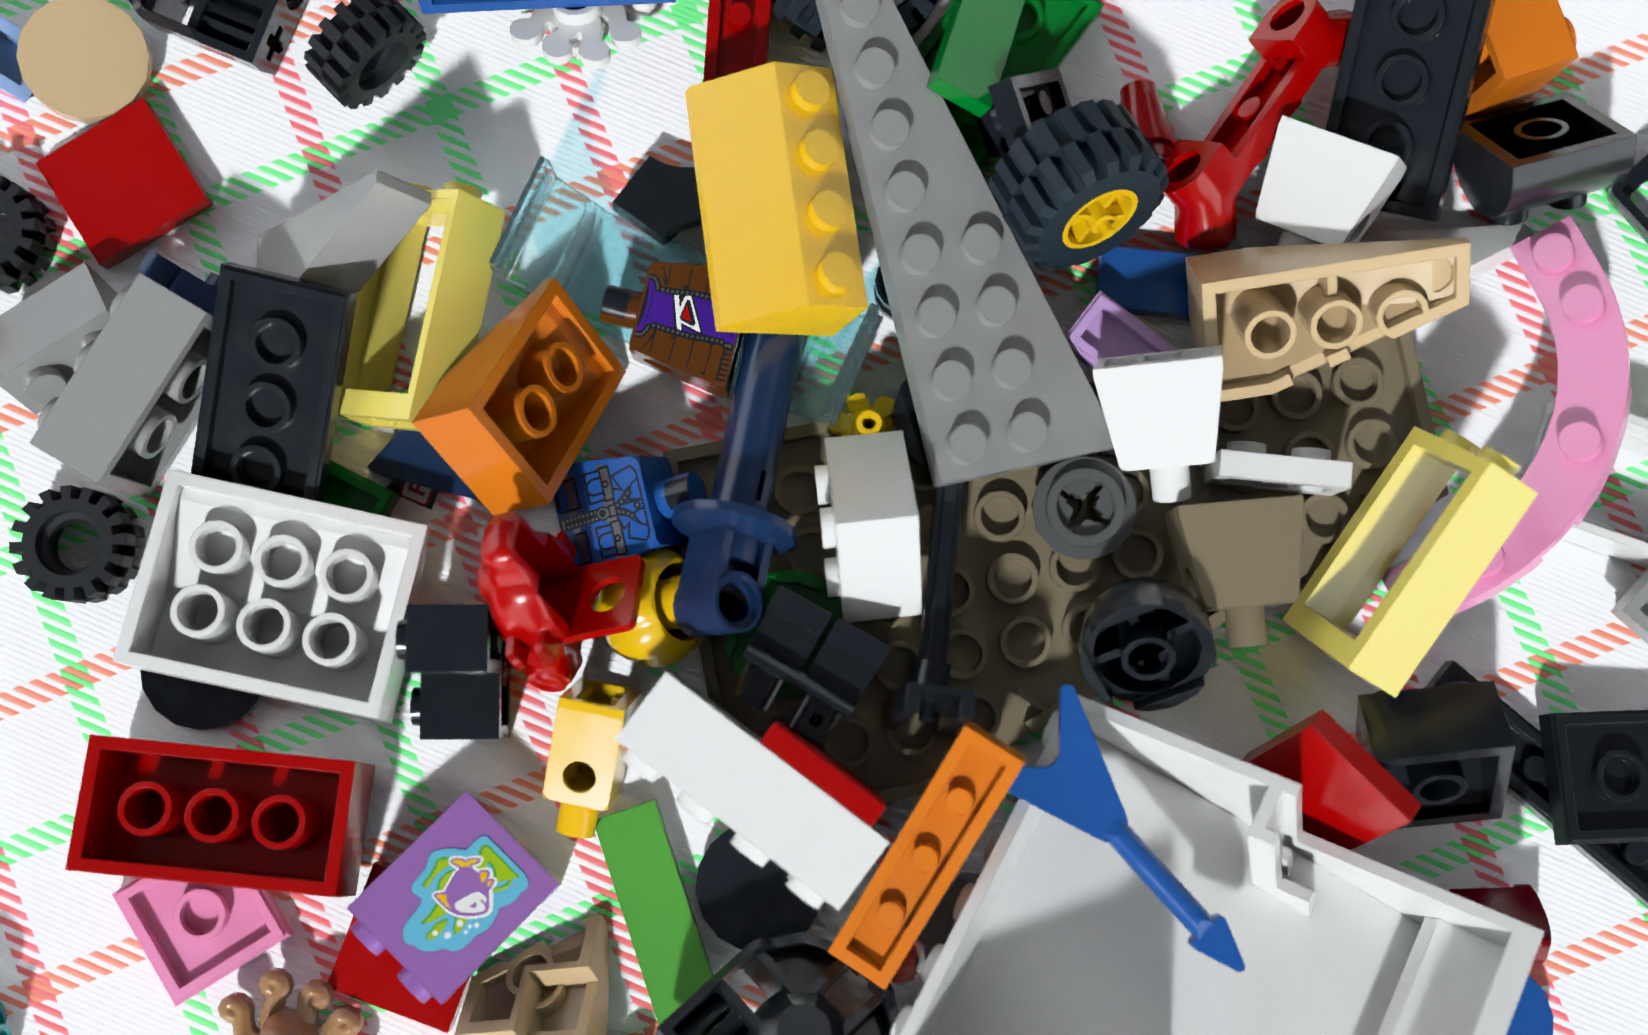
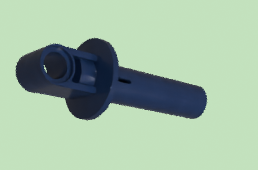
(732, 529)

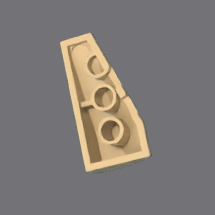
(1316, 303)

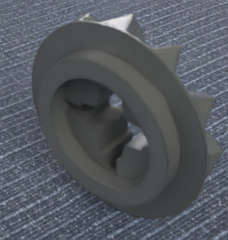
(1113, 503)

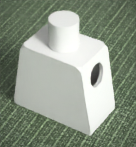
(1324, 185)
(1162, 413)

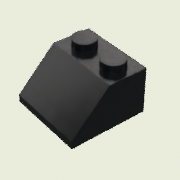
(1443, 747)

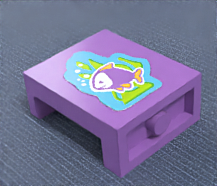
(450, 900)

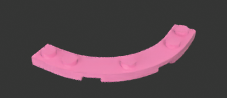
(1588, 404)

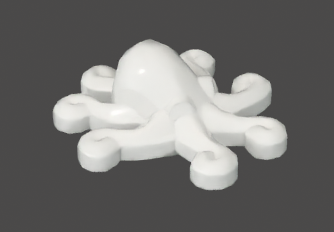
(578, 32)

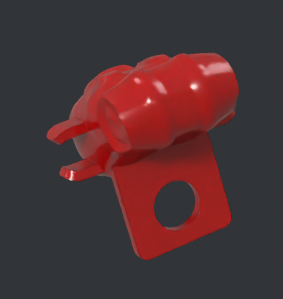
(547, 601)

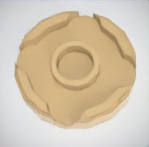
(84, 59)

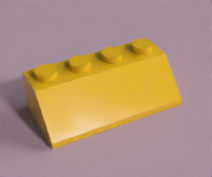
(776, 201)

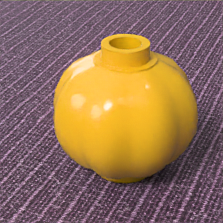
(657, 636)

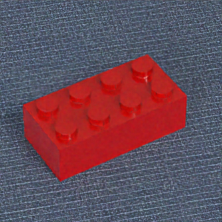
(221, 816)

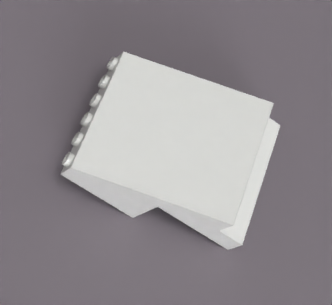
(1328, 938)

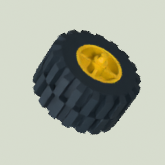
(1078, 184)

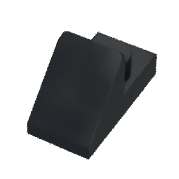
(1019, 105)

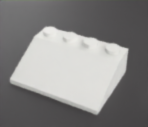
(274, 596)

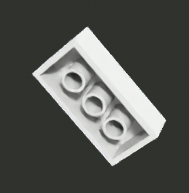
(750, 790)

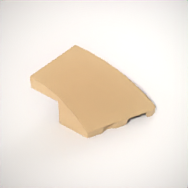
(544, 989)

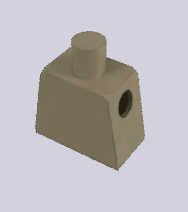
(1240, 559)

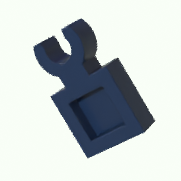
(180, 281)

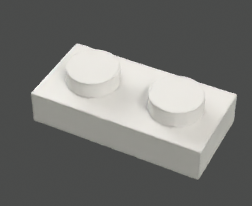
(1305, 471)

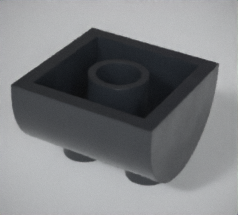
(1540, 156)

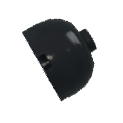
(1146, 644)

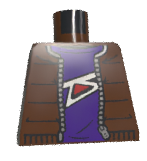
(676, 326)

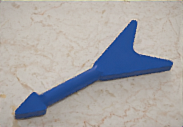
(1083, 795)

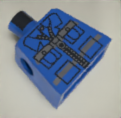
(623, 506)

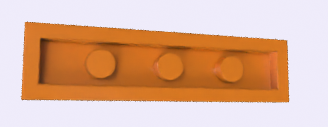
(927, 854)

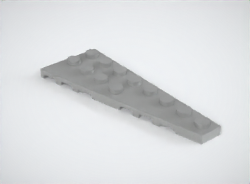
(970, 320)

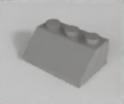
(131, 392)

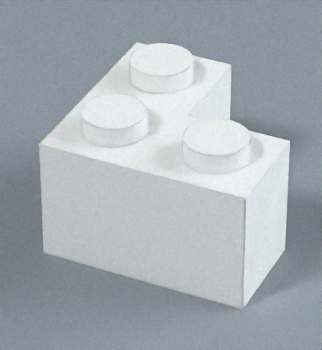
(871, 526)

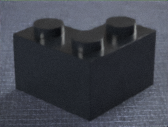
(461, 671)

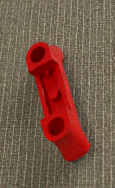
(1206, 175)

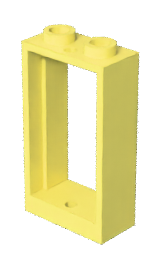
(451, 314)
(1438, 572)

